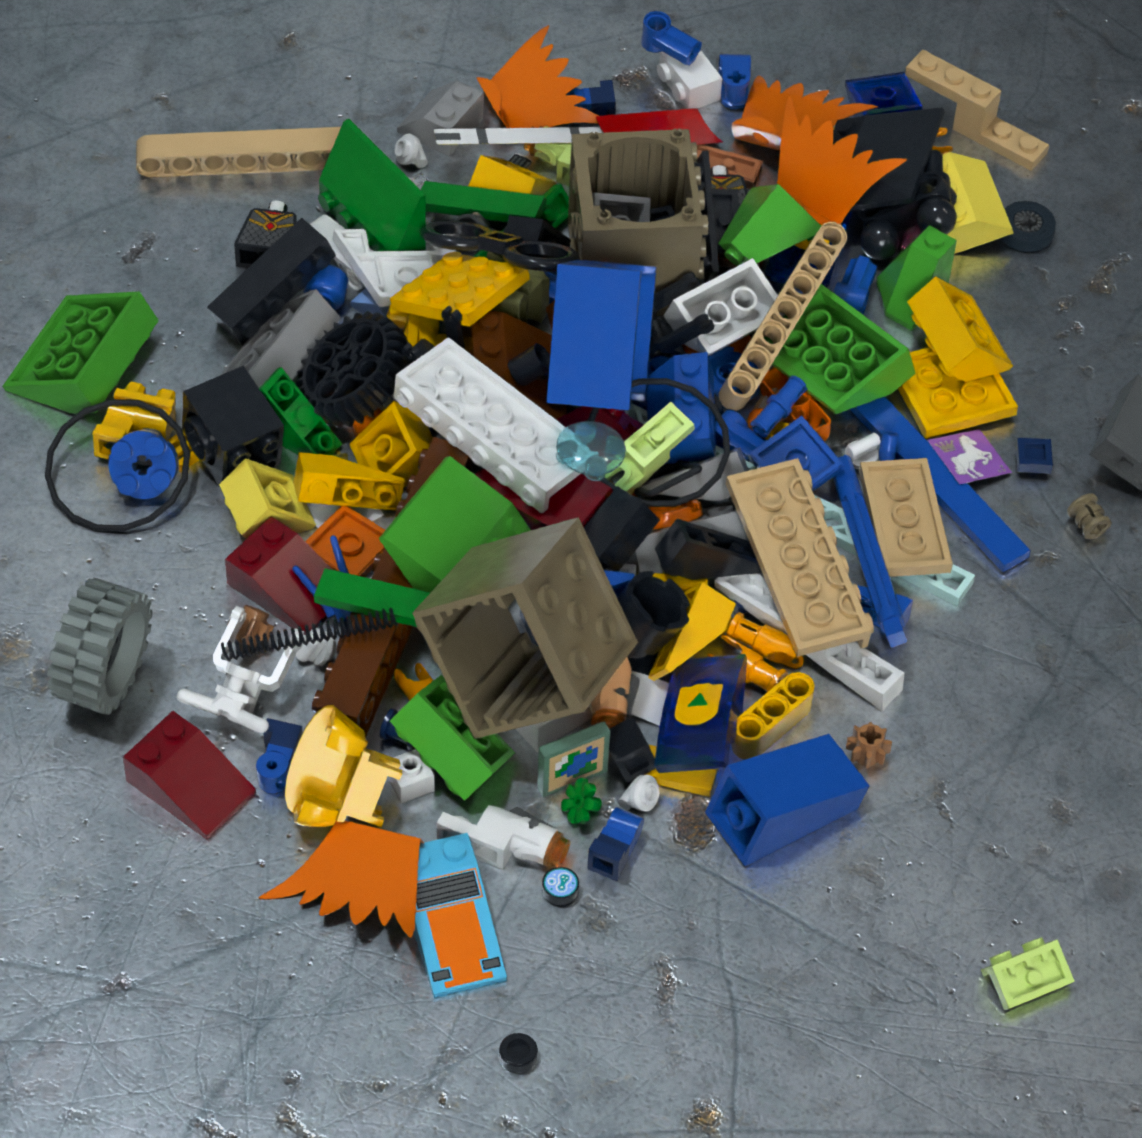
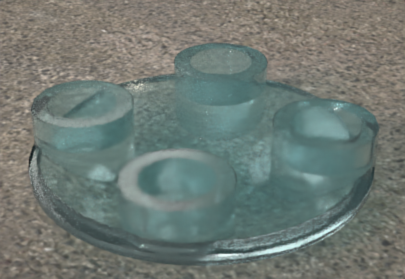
(590, 449)

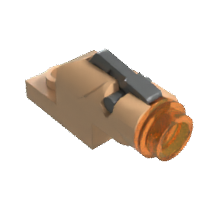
(616, 698)

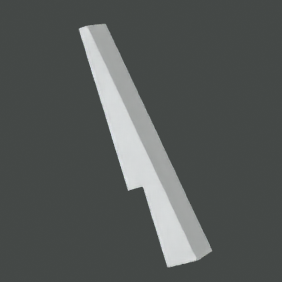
(854, 666)

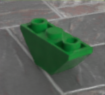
(302, 426)

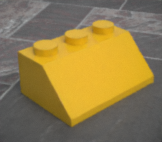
(957, 332)

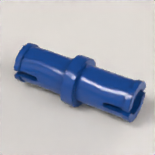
(778, 406)

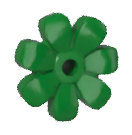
(580, 801)

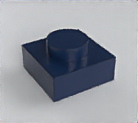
(1034, 455)

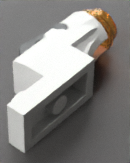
(508, 832)

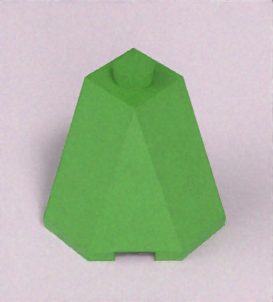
(766, 225)
(922, 260)

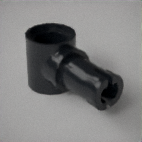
(530, 365)

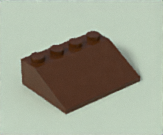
(499, 339)

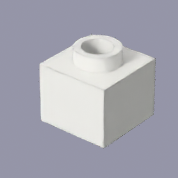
(416, 777)

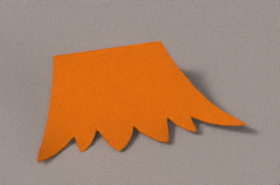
(531, 93)
(766, 107)
(824, 174)
(360, 868)

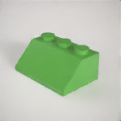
(445, 743)

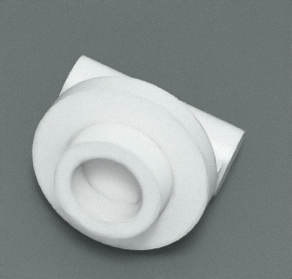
(409, 150)
(863, 450)
(319, 652)
(641, 794)

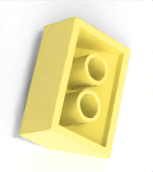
(977, 205)

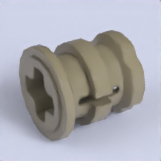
(1089, 516)

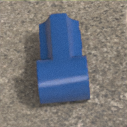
(661, 36)
(856, 283)
(739, 434)

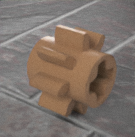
(254, 624)
(868, 745)

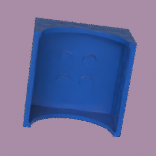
(601, 333)

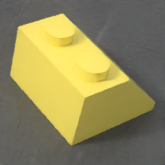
(258, 492)

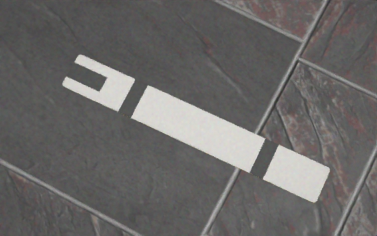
(509, 135)

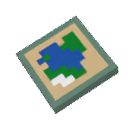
(573, 757)

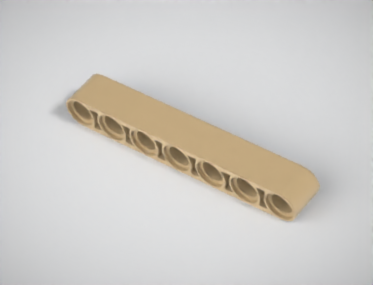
(234, 152)
(777, 327)

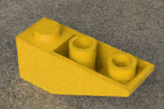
(345, 483)

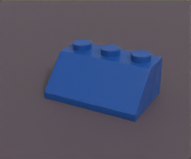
(696, 372)

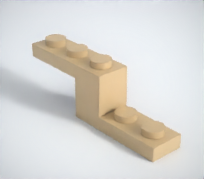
(977, 110)

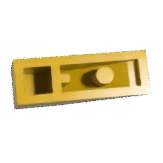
(708, 619)

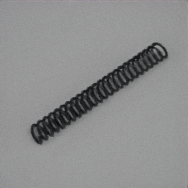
(308, 636)

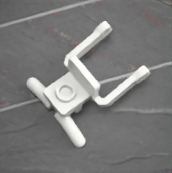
(241, 686)

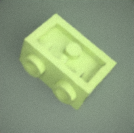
(1029, 973)

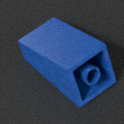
(784, 796)

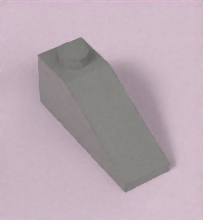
(718, 492)

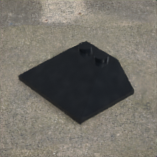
(890, 136)

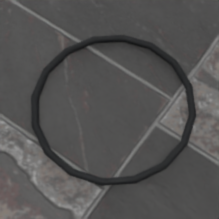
(117, 402)
(725, 433)

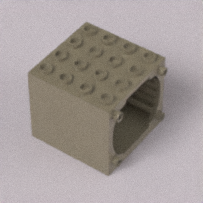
(647, 166)
(569, 607)

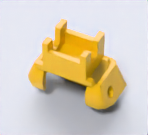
(336, 772)

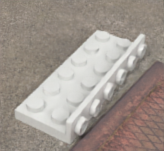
(486, 421)

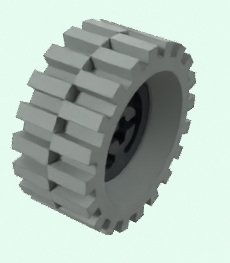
(99, 645)

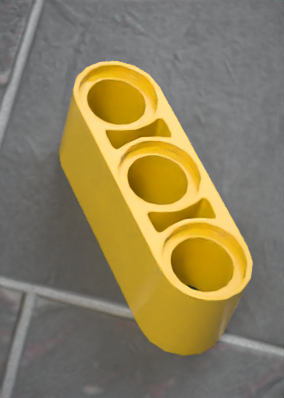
(778, 702)

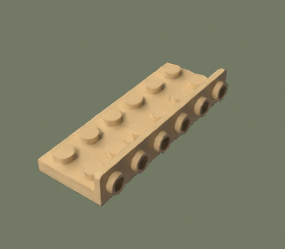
(799, 557)

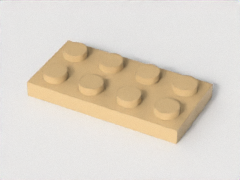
(906, 516)

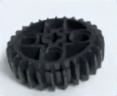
(353, 368)

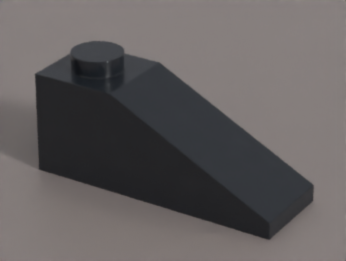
(704, 553)

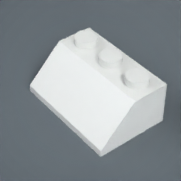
(732, 300)

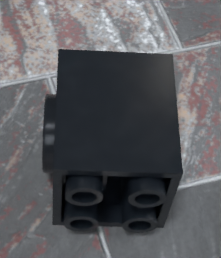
(231, 422)

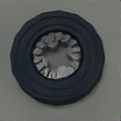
(1039, 220)

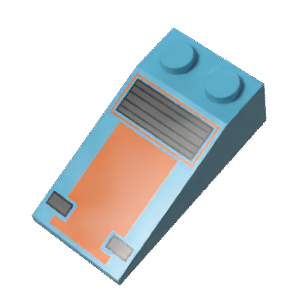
(454, 919)

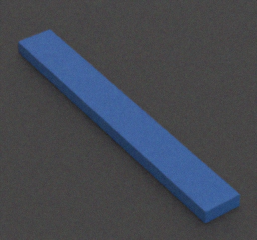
(956, 499)

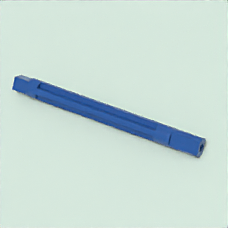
(869, 553)

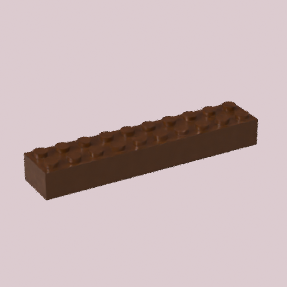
(368, 660)

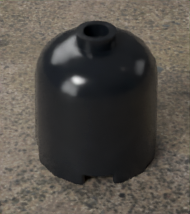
(653, 611)

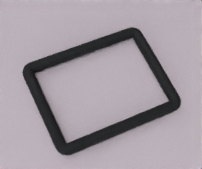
(695, 469)

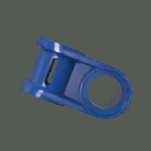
(735, 75)

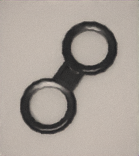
(508, 245)

